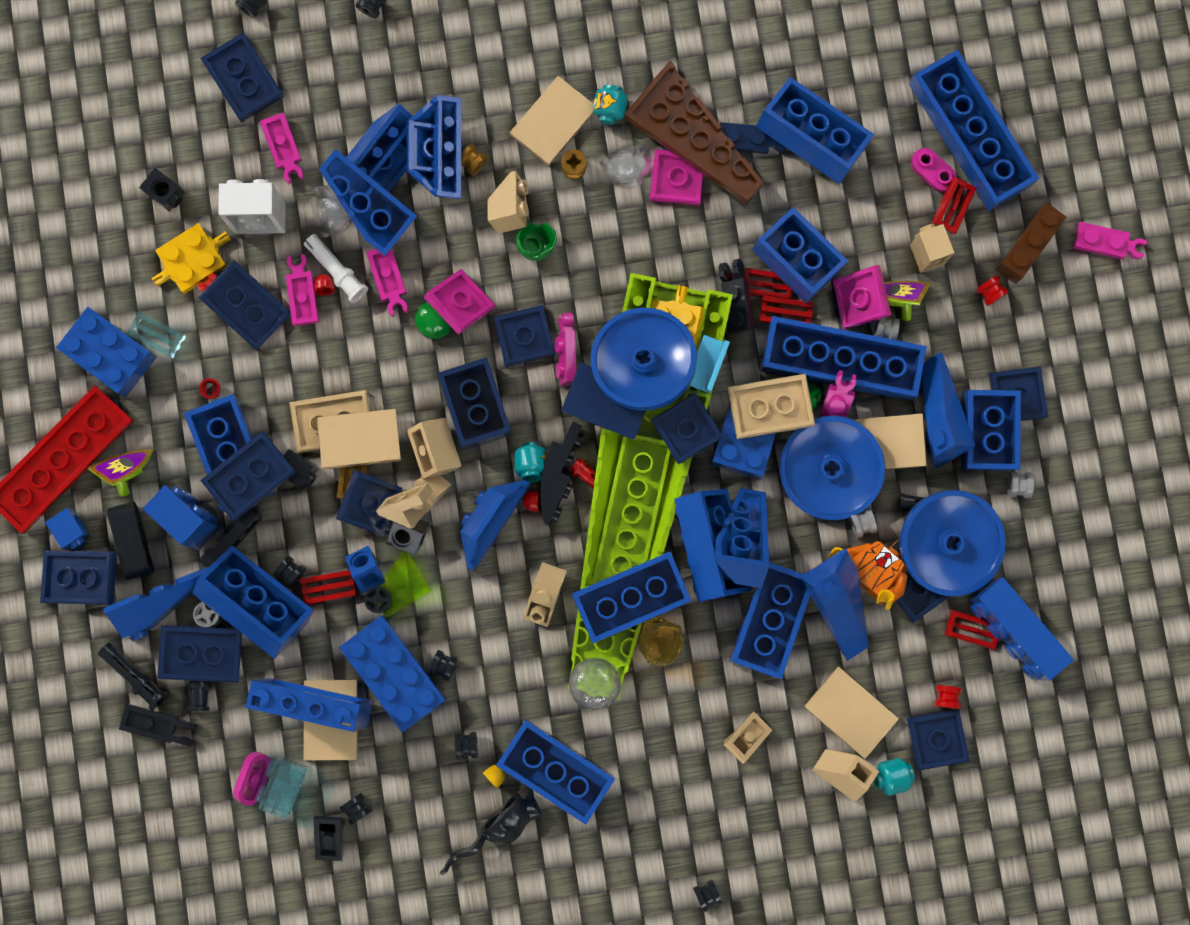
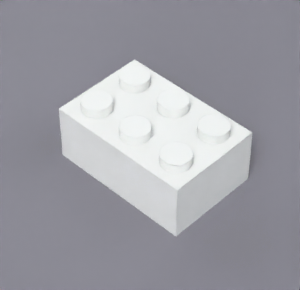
(251, 207)

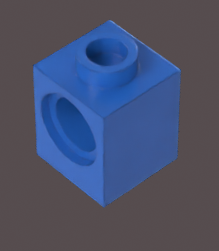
(68, 529)
(365, 569)

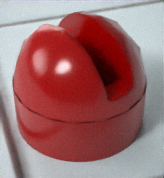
(323, 285)
(215, 388)
(532, 501)

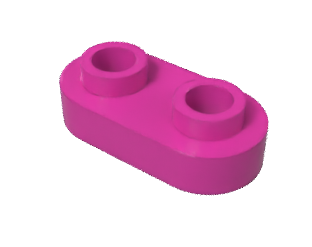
(931, 172)
(251, 778)

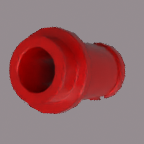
(584, 472)

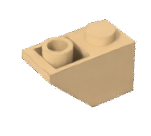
(508, 204)
(544, 594)
(846, 772)

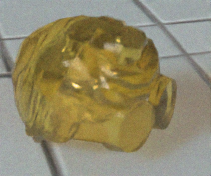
(661, 642)

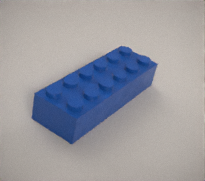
(973, 130)
(820, 352)

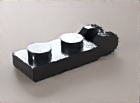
(740, 312)
(234, 537)
(155, 724)

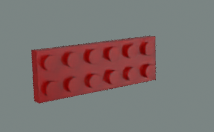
(61, 458)

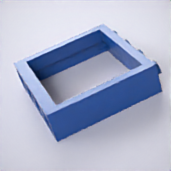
(309, 704)

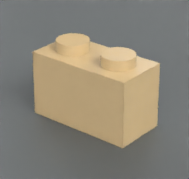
(931, 247)
(434, 448)

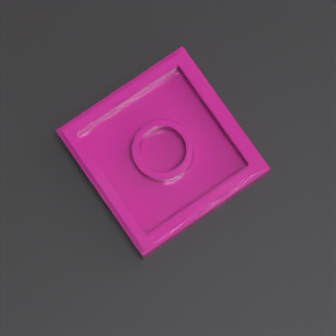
(674, 180)
(861, 297)
(459, 301)

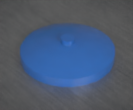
(643, 359)
(832, 468)
(952, 543)

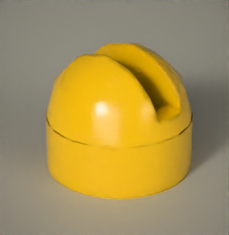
(495, 775)

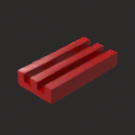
(937, 220)
(766, 274)
(785, 302)
(305, 590)
(951, 623)

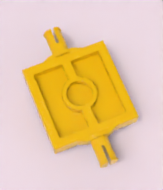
(191, 258)
(688, 314)

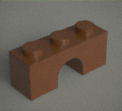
(1031, 243)

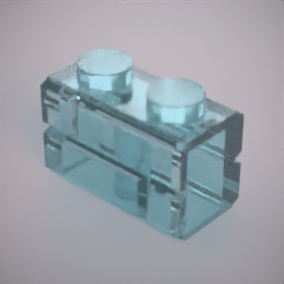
(282, 787)

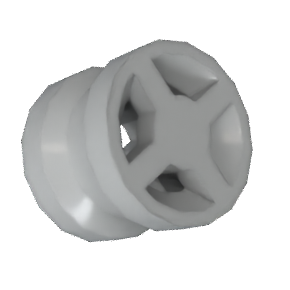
(887, 328)
(1020, 485)
(863, 523)
(202, 616)

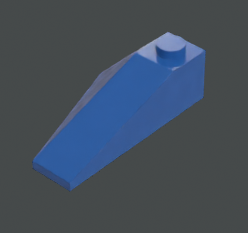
(370, 207)
(743, 540)

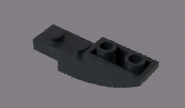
(554, 483)

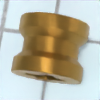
(473, 159)
(573, 170)

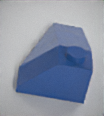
(944, 418)
(838, 597)
(142, 613)

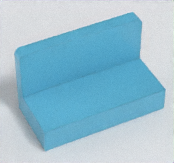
(709, 360)

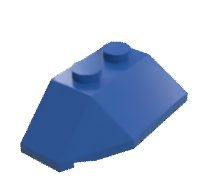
(436, 146)
(383, 148)
(489, 518)

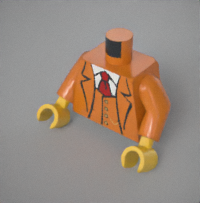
(879, 570)

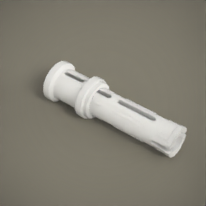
(342, 276)

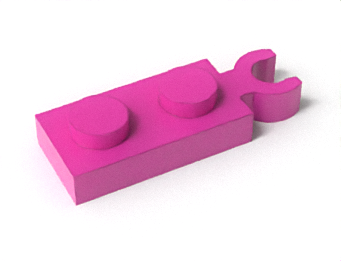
(282, 145)
(1106, 241)
(387, 279)
(301, 293)
(566, 349)
(839, 397)

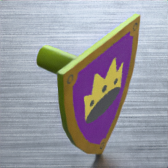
(905, 294)
(121, 467)

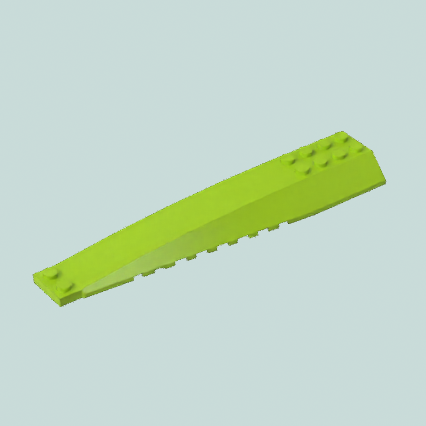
(637, 483)

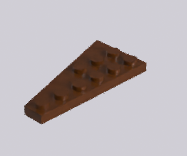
(687, 128)

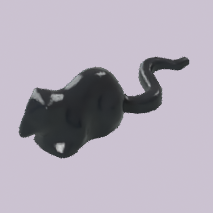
(502, 826)

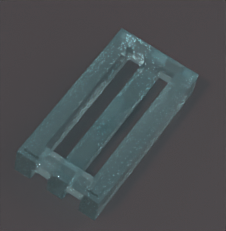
(175, 345)

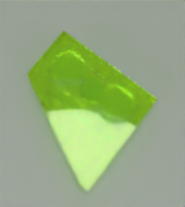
(404, 583)

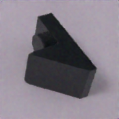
(328, 837)

